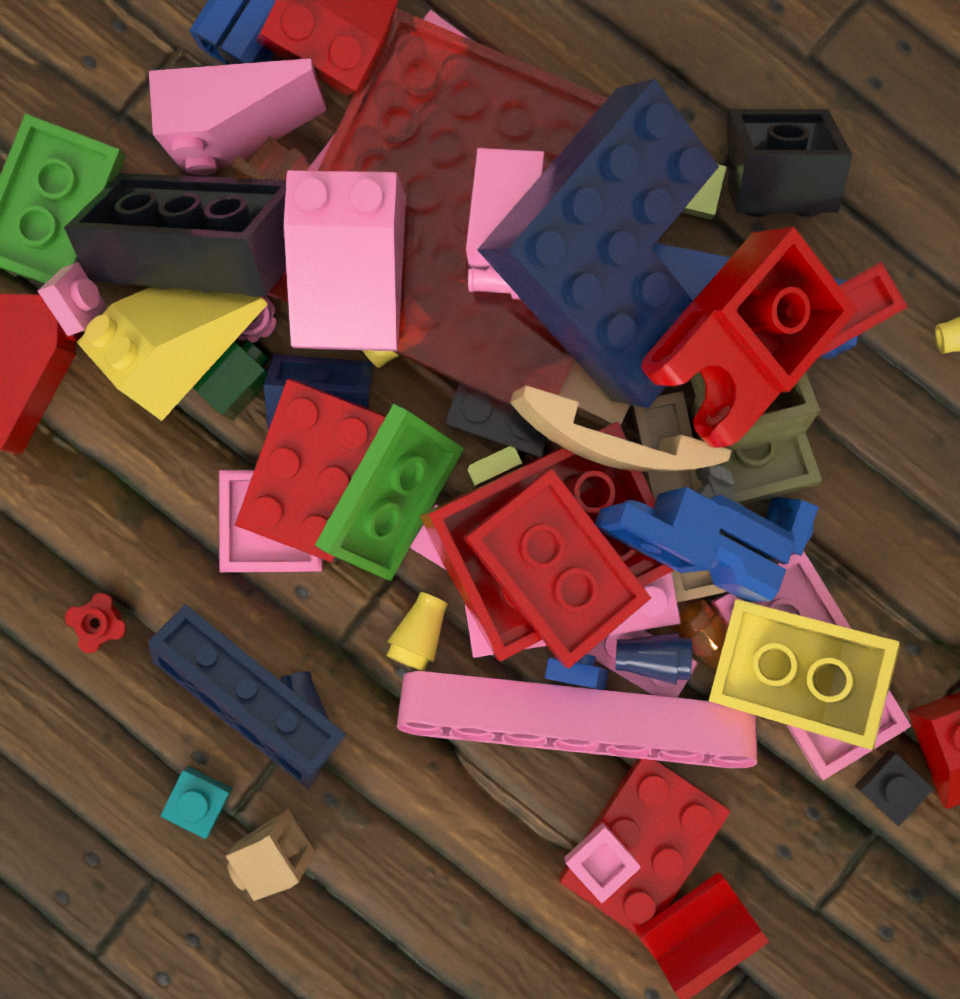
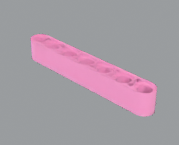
(576, 720)

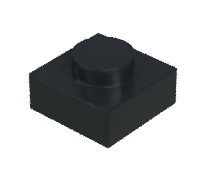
(894, 787)

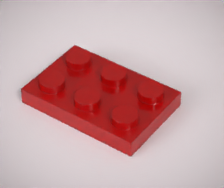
(306, 465)
(557, 568)
(665, 827)

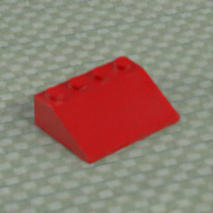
(590, 484)

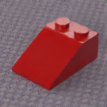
(333, 33)

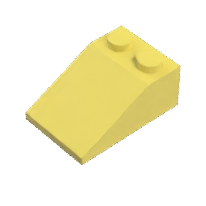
(165, 341)
(805, 673)

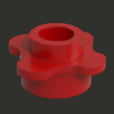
(110, 620)

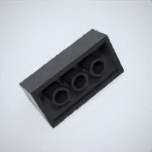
(184, 233)

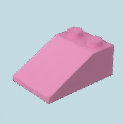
(231, 109)
(344, 259)

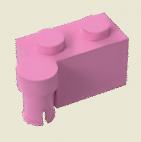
(498, 185)

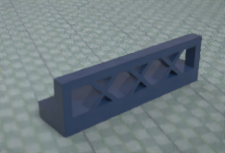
(245, 695)

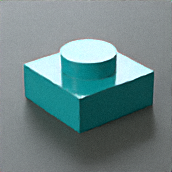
(196, 802)

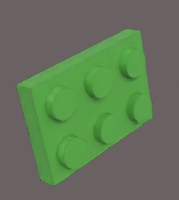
(42, 188)
(388, 493)

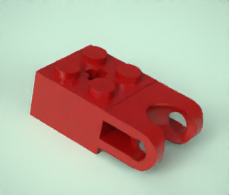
(751, 332)

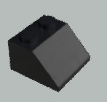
(786, 161)

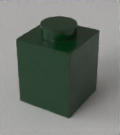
(234, 379)

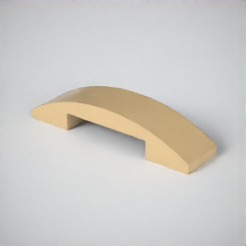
(555, 417)

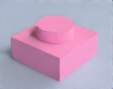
(72, 298)
(602, 862)

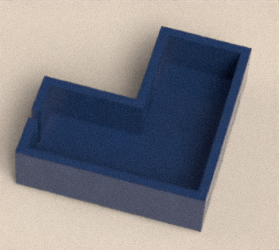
(587, 234)

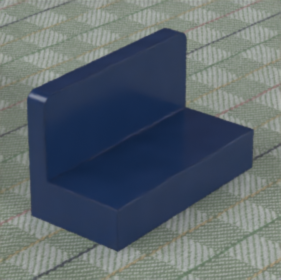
(339, 377)

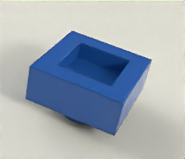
(794, 516)
(582, 673)

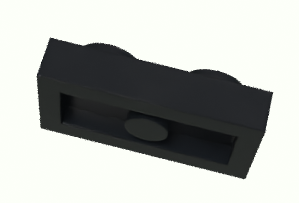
(493, 421)

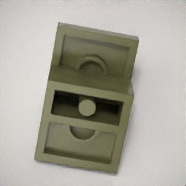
(775, 452)

